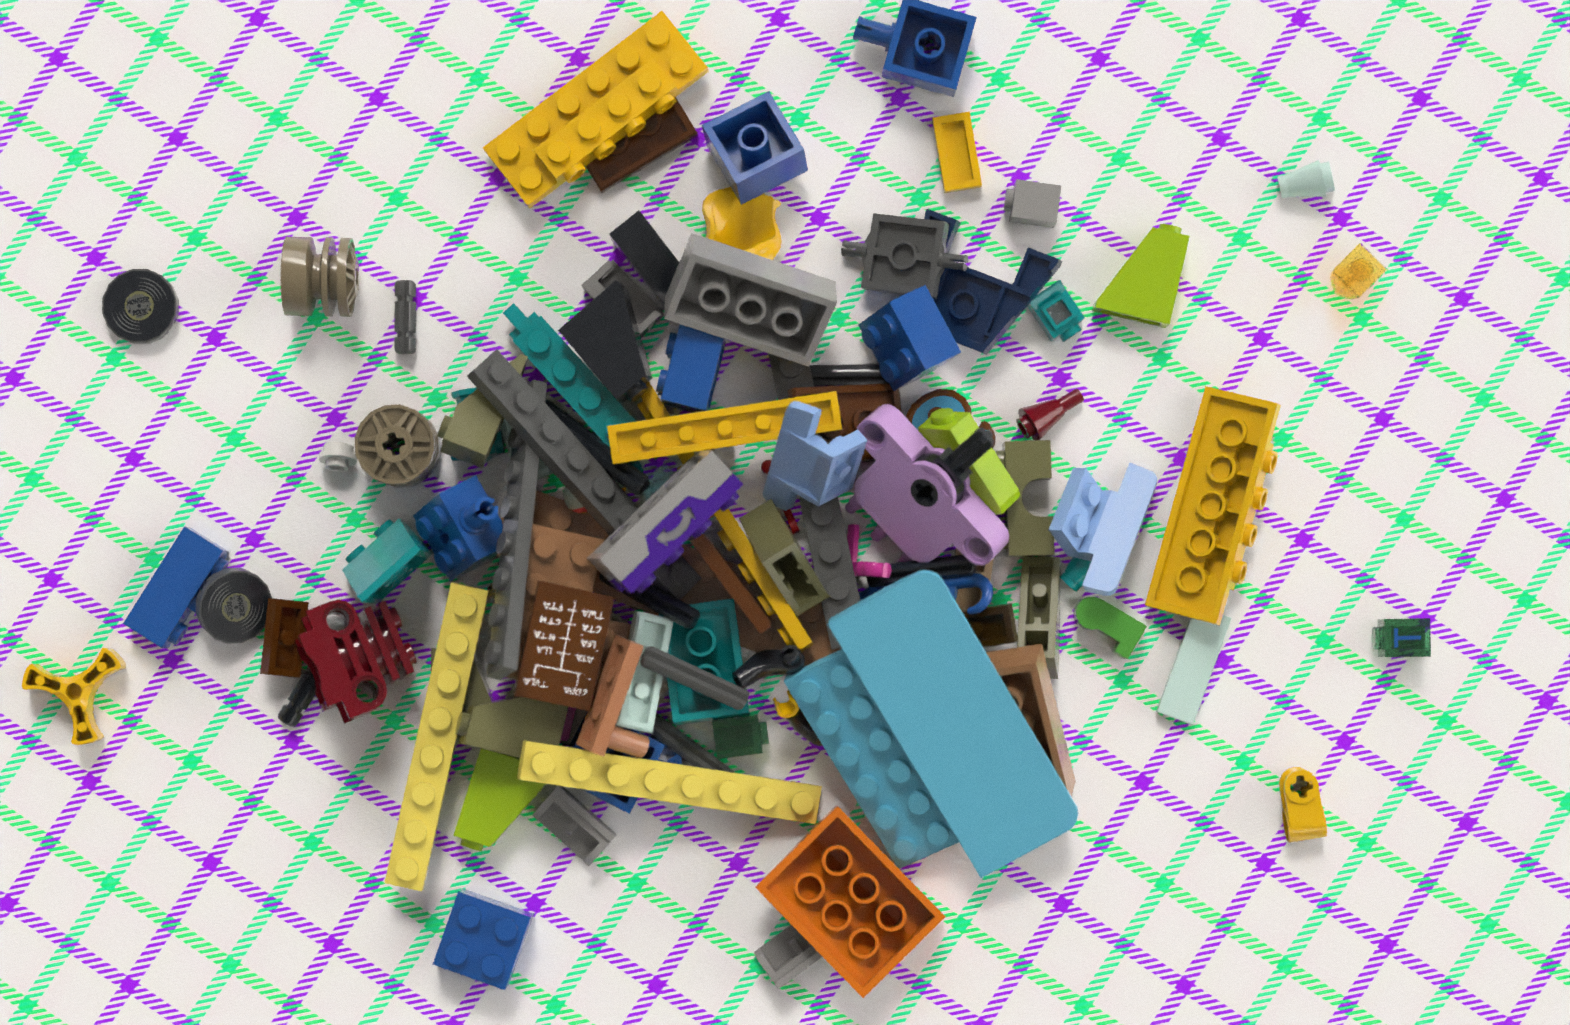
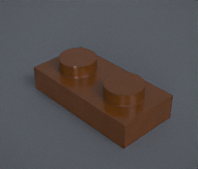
(281, 631)

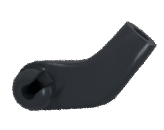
(769, 663)

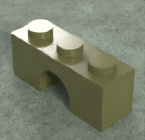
(1027, 463)

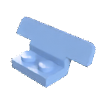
(807, 464)
(1102, 523)

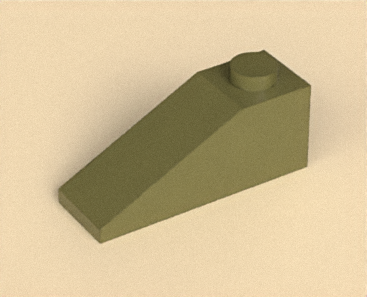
(474, 425)
(1041, 608)

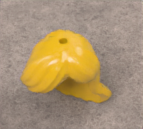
(743, 226)

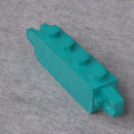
(567, 373)

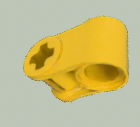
(1303, 812)

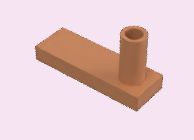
(599, 725)

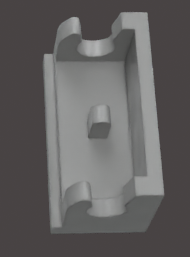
(645, 310)
(574, 824)
(786, 956)

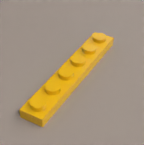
(713, 428)

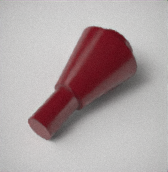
(1039, 418)

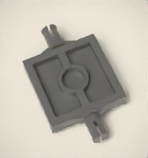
(904, 254)

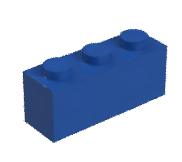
(174, 588)

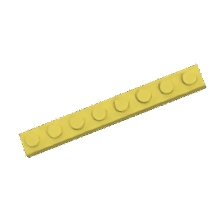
(436, 736)
(669, 782)

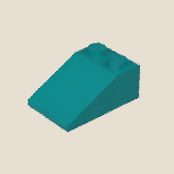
(385, 562)
(711, 647)

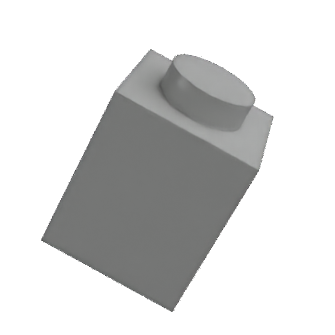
(1033, 203)

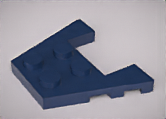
(984, 307)

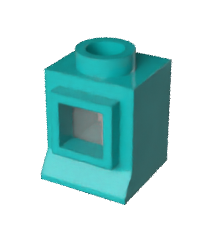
(1056, 312)

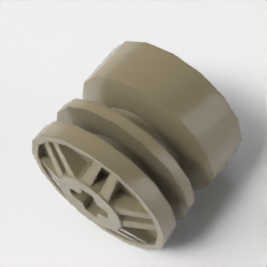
(316, 276)
(416, 458)

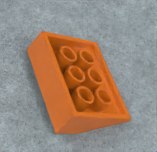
(850, 901)

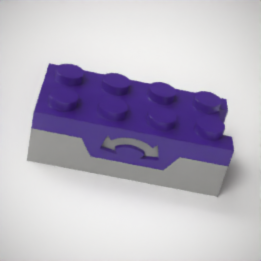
(666, 521)

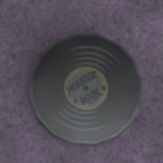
(140, 306)
(233, 605)

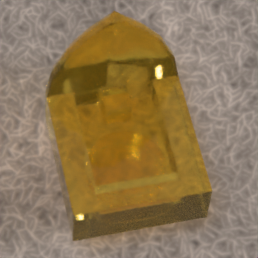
(1356, 273)

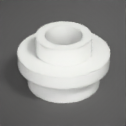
(337, 456)

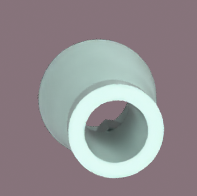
(1307, 181)

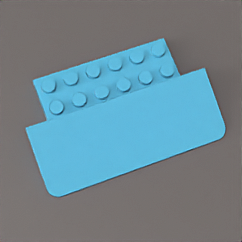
(930, 731)

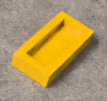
(957, 152)

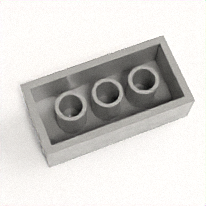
(750, 299)

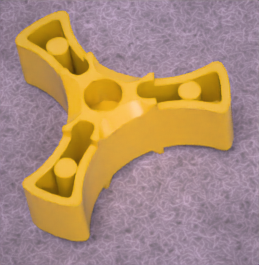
(77, 691)

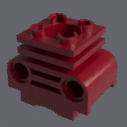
(360, 654)

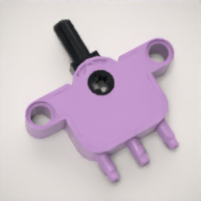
(924, 492)

